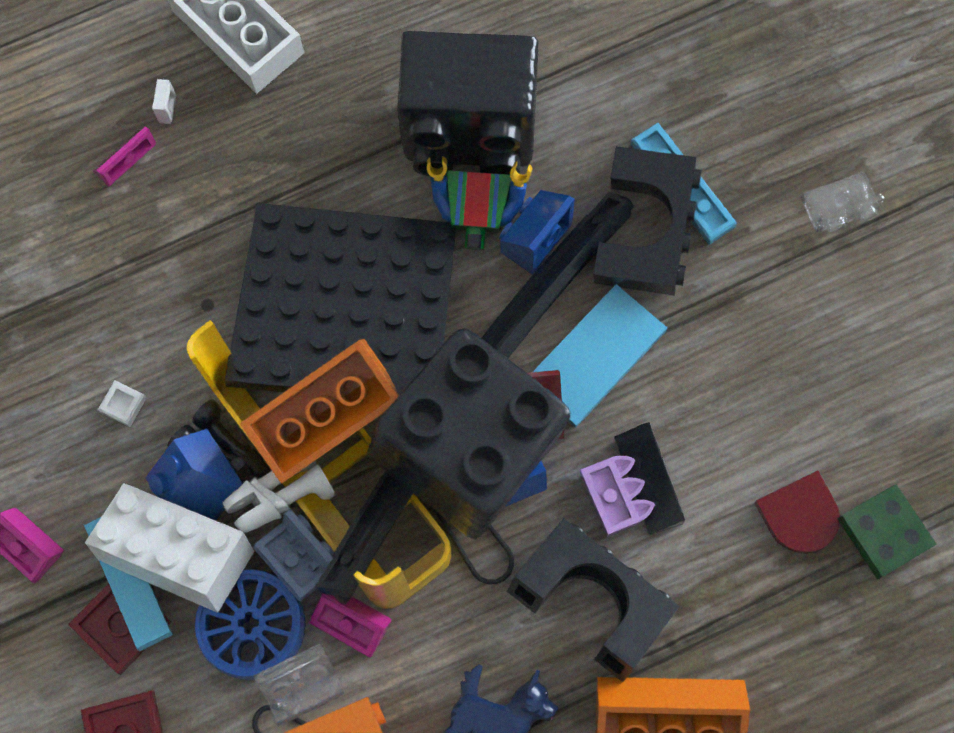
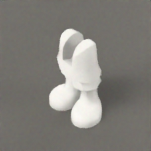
(270, 504)

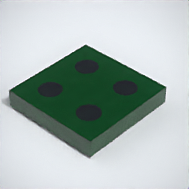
(886, 531)

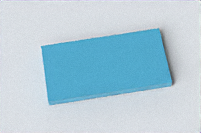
(602, 351)

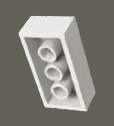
(244, 36)
(170, 547)

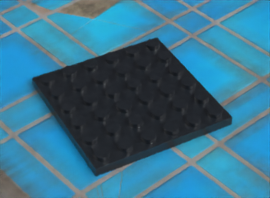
(334, 279)

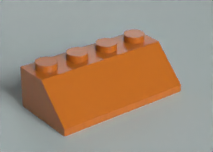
(321, 410)
(671, 705)

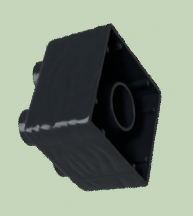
(467, 100)
(468, 432)

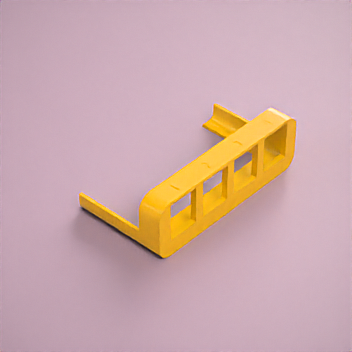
(211, 358)

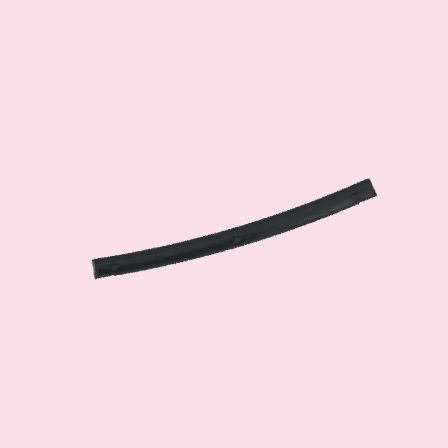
(504, 335)

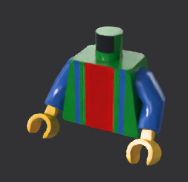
(477, 200)

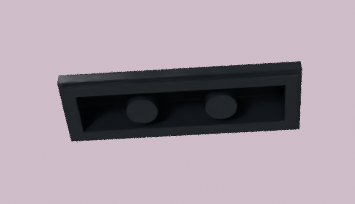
(650, 467)

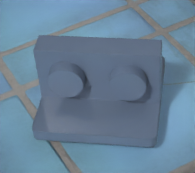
(295, 554)

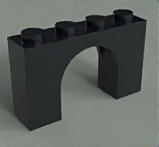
(671, 181)
(573, 555)

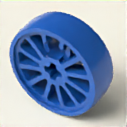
(241, 636)

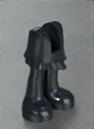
(238, 455)

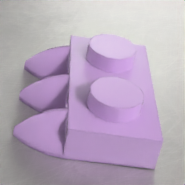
(613, 494)

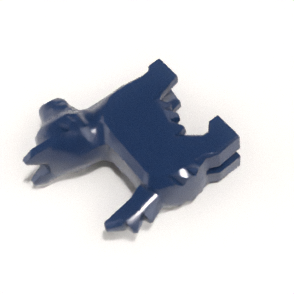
(480, 715)

